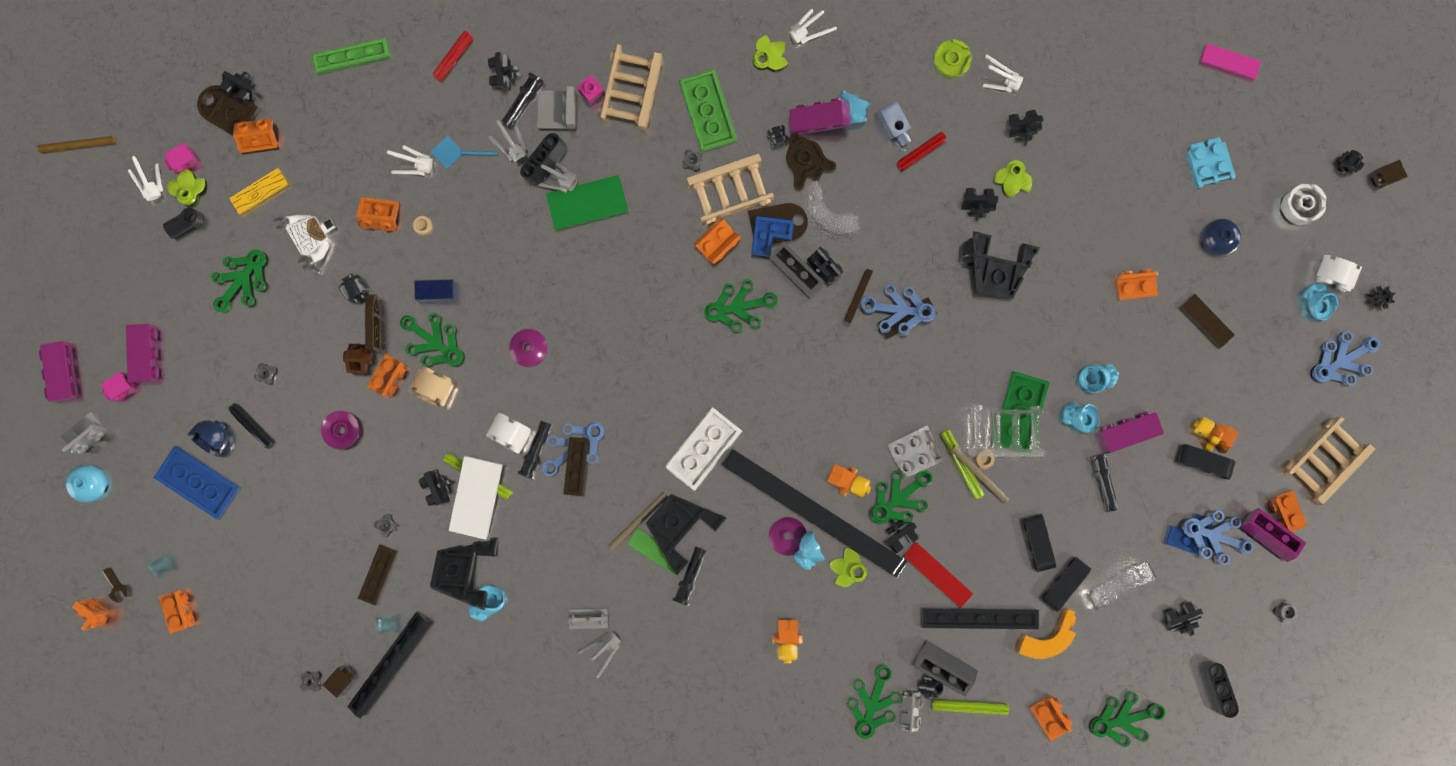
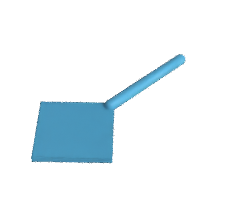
(448, 152)

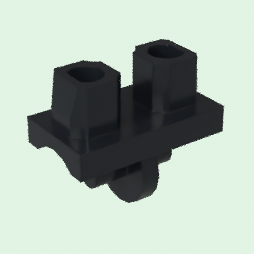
(504, 71)
(238, 83)
(1025, 127)
(979, 203)
(825, 265)
(437, 486)
(908, 531)
(1191, 615)

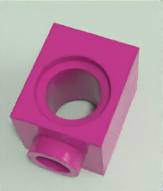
(591, 90)
(180, 158)
(117, 387)

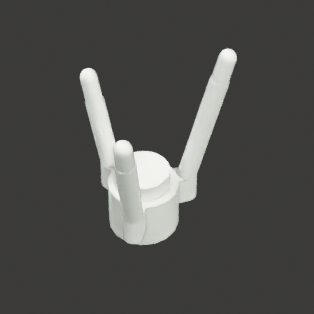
(799, 31)
(1012, 78)
(422, 162)
(150, 190)

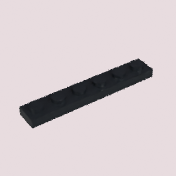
(980, 618)
(388, 665)

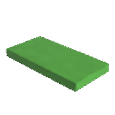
(708, 110)

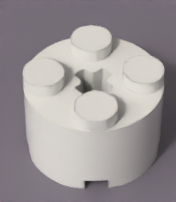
(1314, 204)
(1338, 272)
(508, 432)

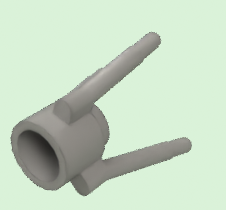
(516, 152)
(567, 181)
(609, 642)

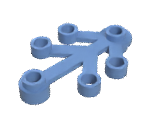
(900, 309)
(1344, 361)
(587, 431)
(1215, 536)

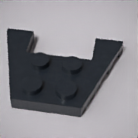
(998, 275)
(673, 522)
(454, 571)

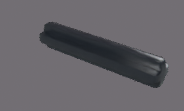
(250, 425)

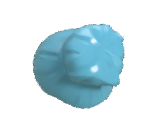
(857, 106)
(1320, 301)
(1096, 378)
(1081, 417)
(808, 552)
(494, 602)

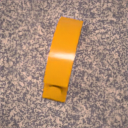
(1052, 645)

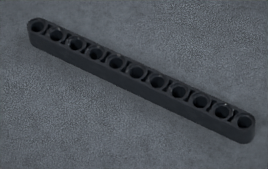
(814, 513)

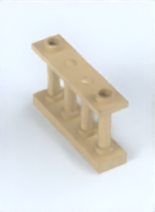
(649, 82)
(716, 176)
(1348, 466)

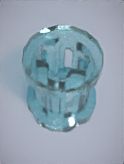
(160, 565)
(387, 624)

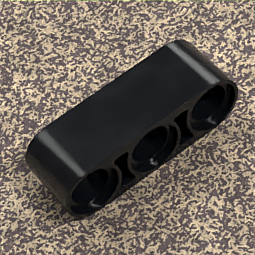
(544, 150)
(1206, 461)
(1039, 542)
(1066, 584)
(1228, 694)

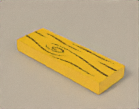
(259, 191)

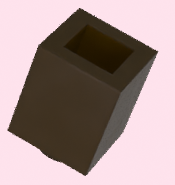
(1389, 174)
(339, 681)

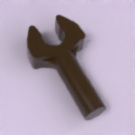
(115, 586)

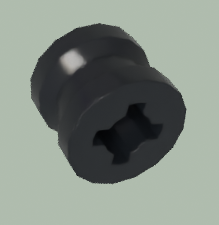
(778, 135)

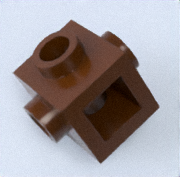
(357, 358)

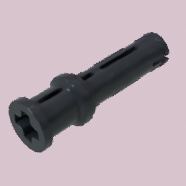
(526, 92)
(532, 459)
(1103, 472)
(686, 586)

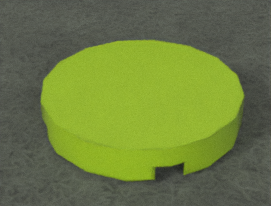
(952, 58)

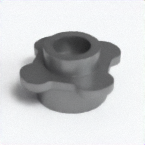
(697, 156)
(266, 378)
(390, 525)
(1286, 618)
(314, 681)

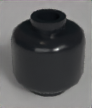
(967, 253)
(352, 287)

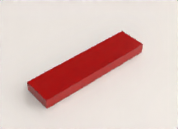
(938, 574)

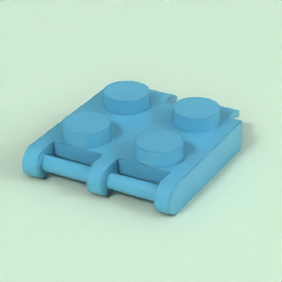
(1210, 161)

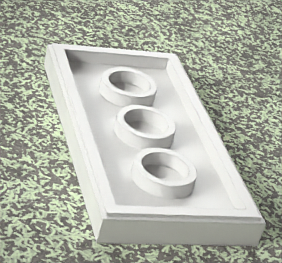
(703, 449)
(475, 497)

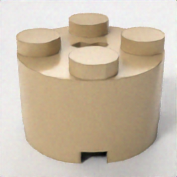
(431, 387)

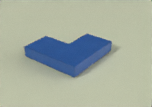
(766, 230)
(1178, 539)

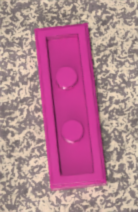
(1230, 61)

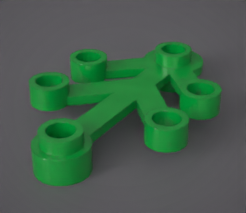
(240, 278)
(737, 306)
(434, 341)
(899, 499)
(873, 705)
(1123, 720)

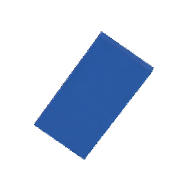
(196, 482)

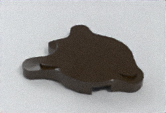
(806, 160)

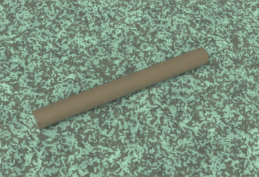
(980, 474)
(637, 521)

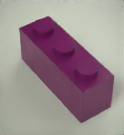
(820, 116)
(141, 353)
(58, 371)
(1130, 431)
(1273, 535)

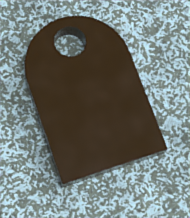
(225, 109)
(782, 211)
(372, 324)

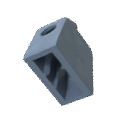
(888, 117)

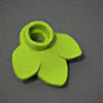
(771, 52)
(1012, 181)
(186, 184)
(845, 568)

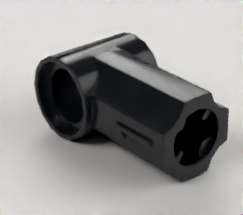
(182, 223)

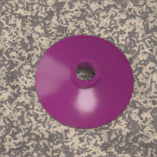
(535, 354)
(332, 425)
(778, 531)

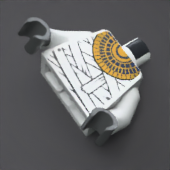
(308, 235)

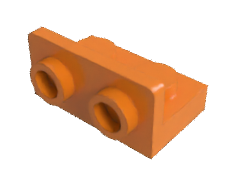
(254, 135)
(377, 214)
(717, 241)
(1136, 285)
(387, 375)
(1288, 511)
(91, 610)
(176, 611)
(1051, 718)

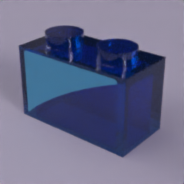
(435, 290)

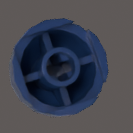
(1221, 237)
(210, 436)

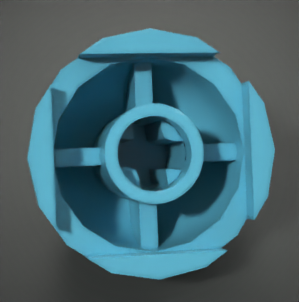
(86, 483)

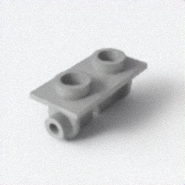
(588, 618)
(911, 719)

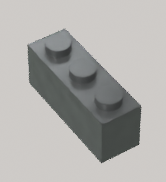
(797, 270)
(946, 668)

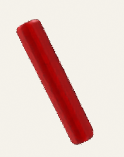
(452, 55)
(921, 151)

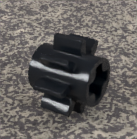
(1351, 161)
(1388, 295)
(930, 688)

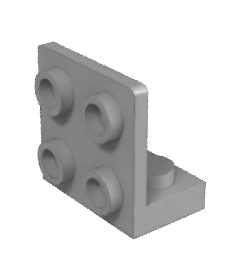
(557, 109)
(83, 434)
(915, 452)

